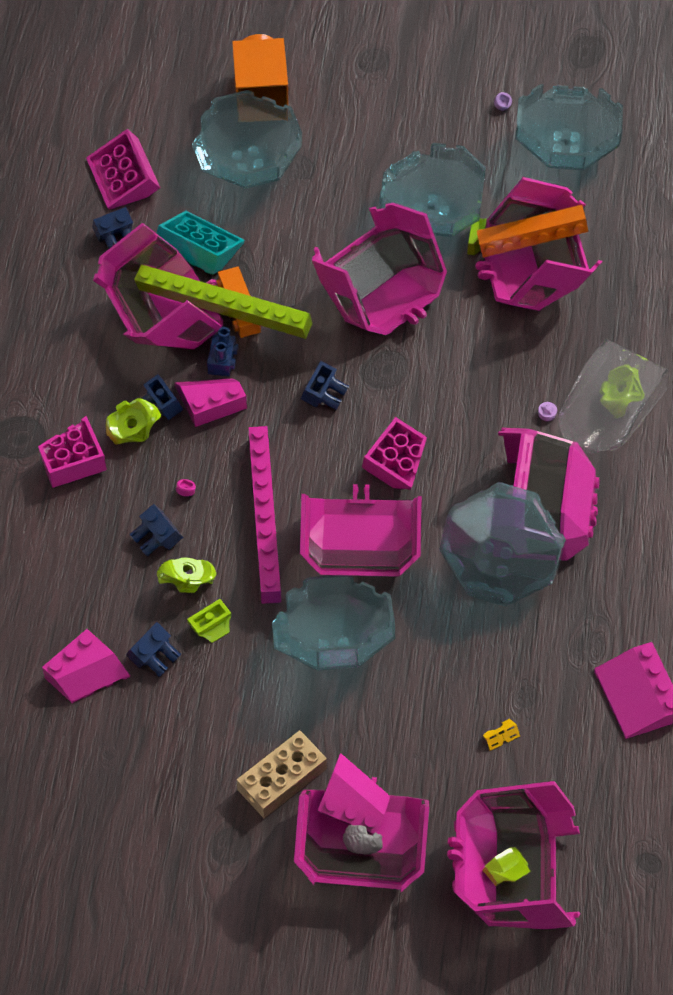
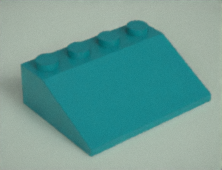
(200, 241)

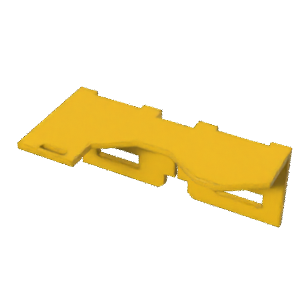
(499, 738)

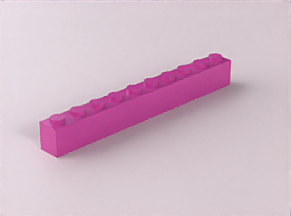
(264, 515)

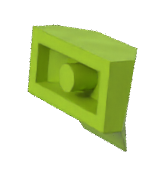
(473, 244)
(211, 621)
(506, 867)

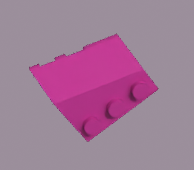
(211, 399)
(72, 454)
(396, 455)
(83, 667)
(353, 797)

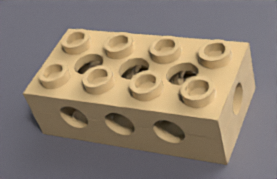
(281, 761)

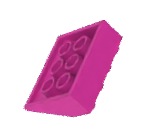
(122, 171)
(638, 690)

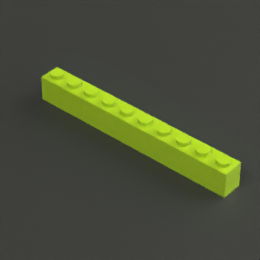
(224, 301)

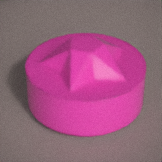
(185, 487)

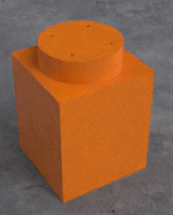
(261, 67)

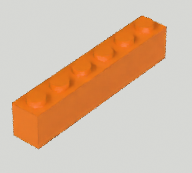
(532, 231)

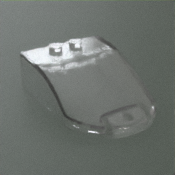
(611, 398)

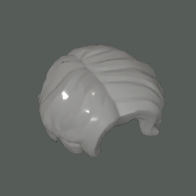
(360, 842)

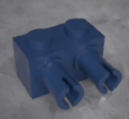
(111, 225)
(222, 353)
(320, 381)
(162, 397)
(163, 530)
(144, 650)

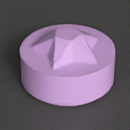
(502, 101)
(547, 411)

